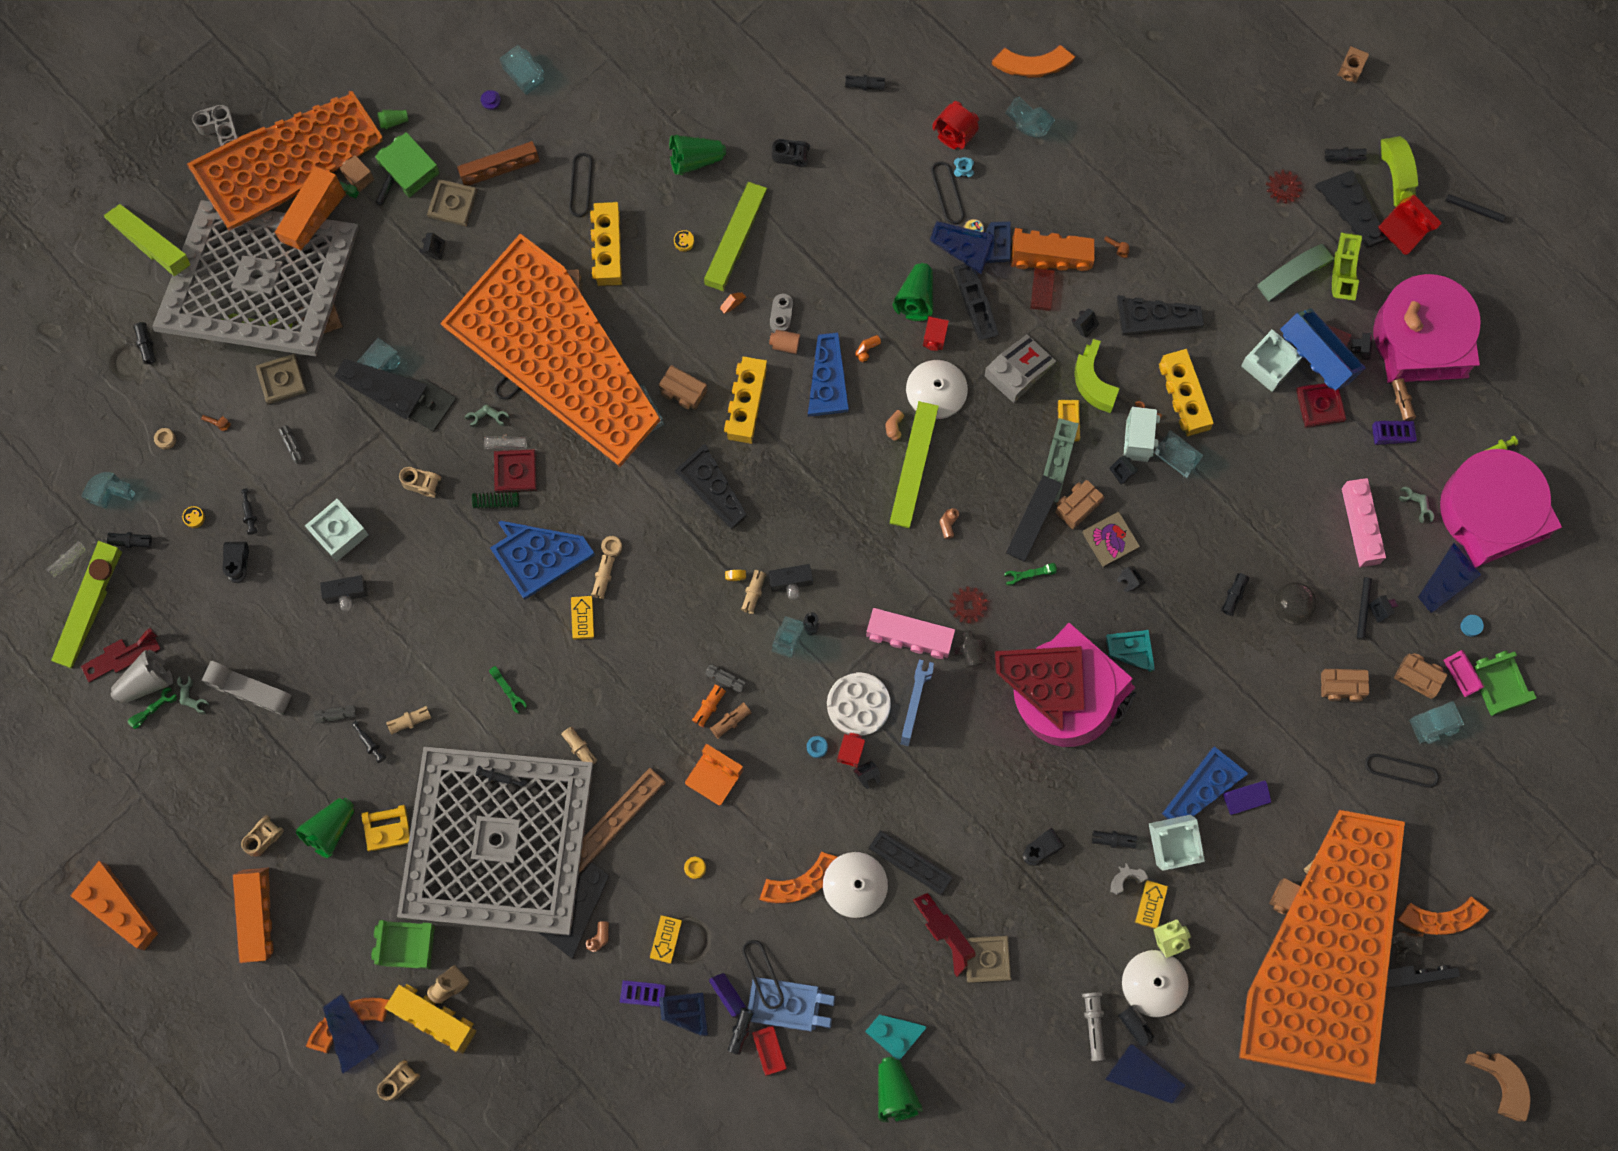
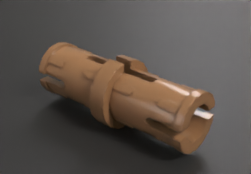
(1403, 399)
(730, 720)

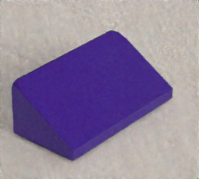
(1247, 797)
(727, 994)

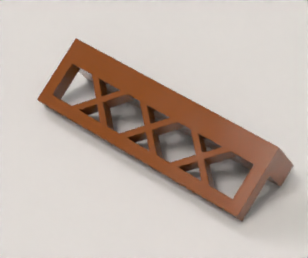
(498, 163)

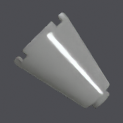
(141, 678)

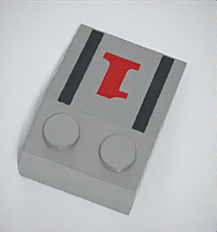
(1019, 368)

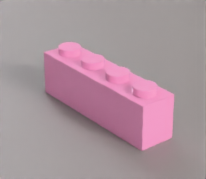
(1363, 522)
(910, 633)

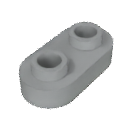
(781, 312)

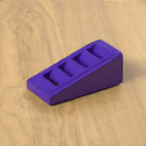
(1379, 439)
(661, 993)

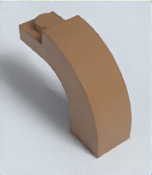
(1515, 1090)

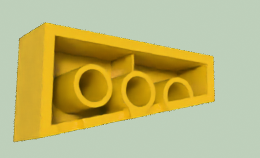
(430, 1018)

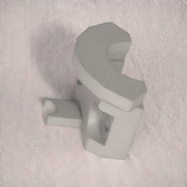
(1126, 873)

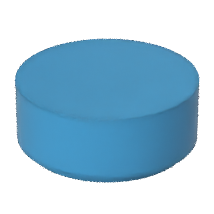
(1472, 625)
(817, 747)

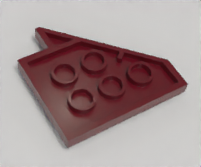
(1046, 679)

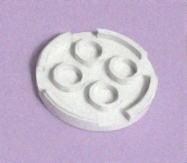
(858, 704)

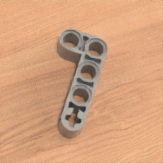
(215, 124)
(245, 688)

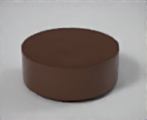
(100, 569)

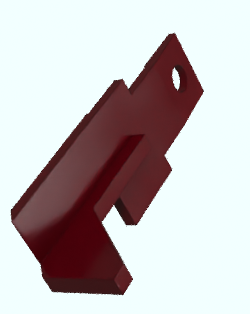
(119, 656)
(944, 928)

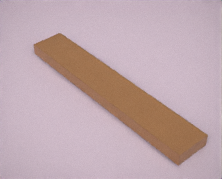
(619, 816)

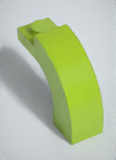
(1402, 166)
(1344, 268)
(1089, 385)

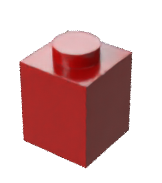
(935, 334)
(851, 750)

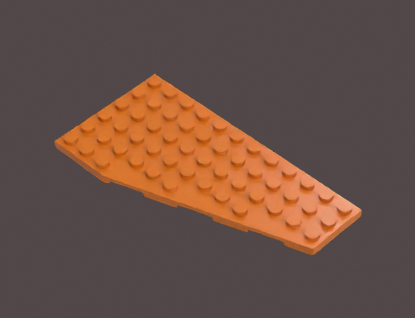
(548, 342)
(1327, 969)

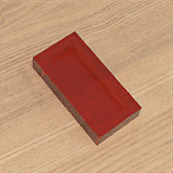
(1042, 289)

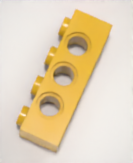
(611, 273)
(1181, 362)
(745, 430)

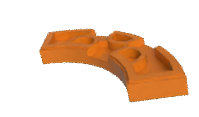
(1033, 66)
(798, 888)
(1445, 922)
(367, 1010)

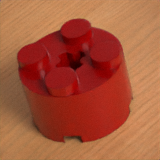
(956, 126)

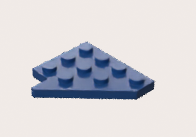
(538, 555)

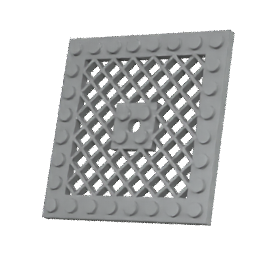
(300, 339)
(414, 885)

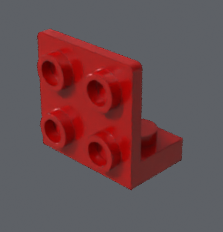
(1409, 224)

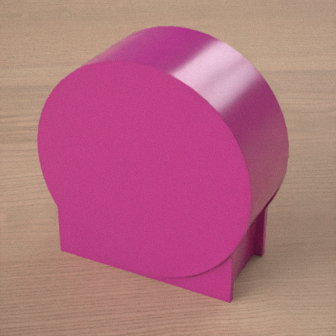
(1449, 335)
(1497, 505)
(1104, 691)

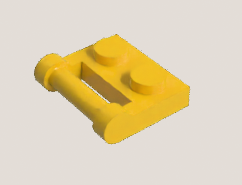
(387, 835)

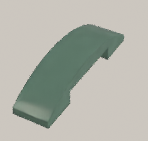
(1294, 271)
(1060, 451)

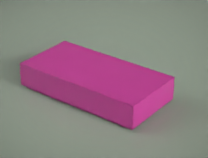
(1464, 673)

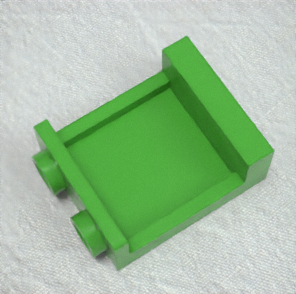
(407, 164)
(1502, 683)
(403, 944)

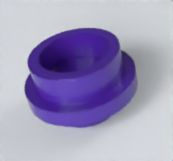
(490, 100)

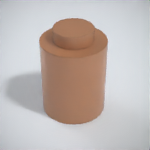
(785, 341)

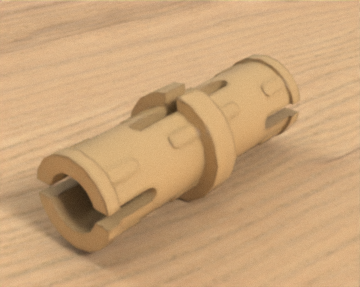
(603, 576)
(753, 591)
(408, 720)
(578, 746)

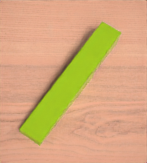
(735, 237)
(148, 240)
(914, 464)
(84, 608)

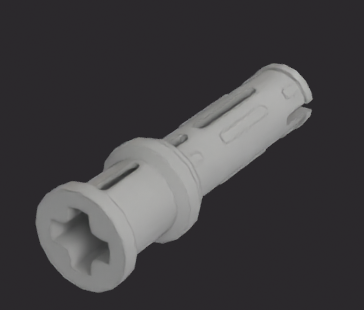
(1094, 1015)

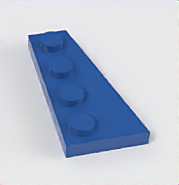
(828, 382)
(1206, 783)

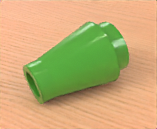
(391, 118)

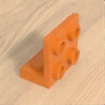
(714, 775)

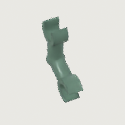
(486, 409)
(1422, 499)
(184, 696)

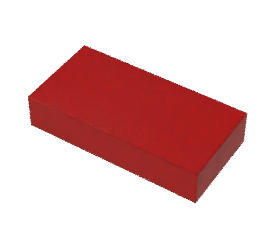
(769, 1050)

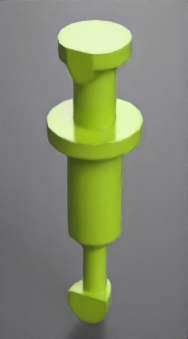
(1503, 445)

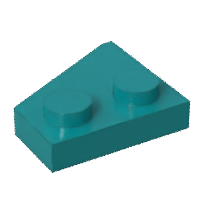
(1131, 648)
(894, 1034)

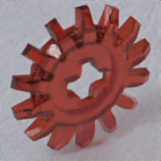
(1287, 180)
(967, 596)

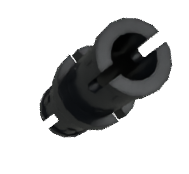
(864, 82)
(1345, 154)
(144, 343)
(129, 540)
(1235, 594)
(811, 623)
(1114, 839)
(736, 1044)

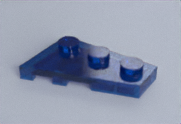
(963, 243)
(1449, 578)
(350, 1035)
(1142, 1074)

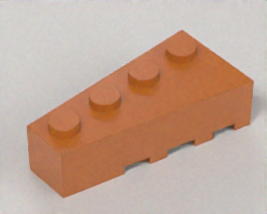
(310, 208)
(1051, 251)
(111, 903)
(253, 914)

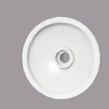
(948, 396)
(840, 888)
(1140, 987)

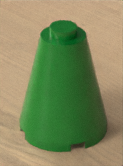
(694, 153)
(916, 294)
(327, 827)
(895, 1092)

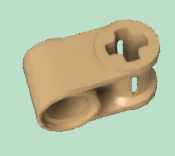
(423, 483)
(262, 835)
(447, 985)
(398, 1080)

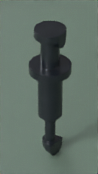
(249, 517)
(372, 747)
(498, 777)

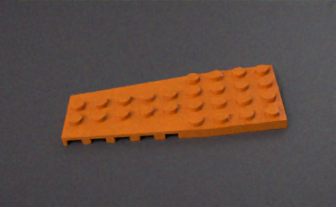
(276, 161)

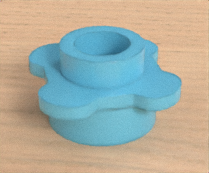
(968, 163)

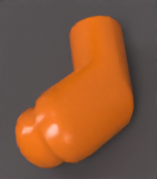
(866, 344)

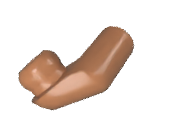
(1411, 317)
(892, 425)
(947, 521)
(599, 939)

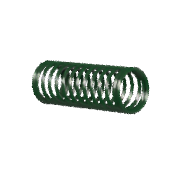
(515, 496)

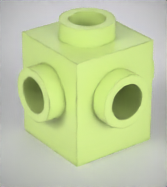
(1172, 938)

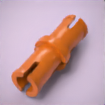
(709, 705)

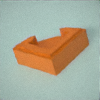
(732, 302)

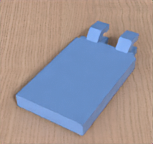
(920, 678)
(798, 1009)

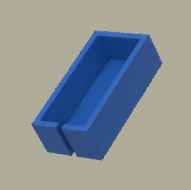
(1322, 349)

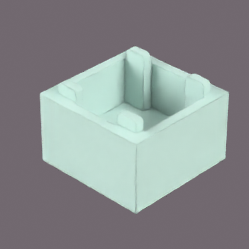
(1271, 360)
(1140, 434)
(336, 530)
(1176, 842)

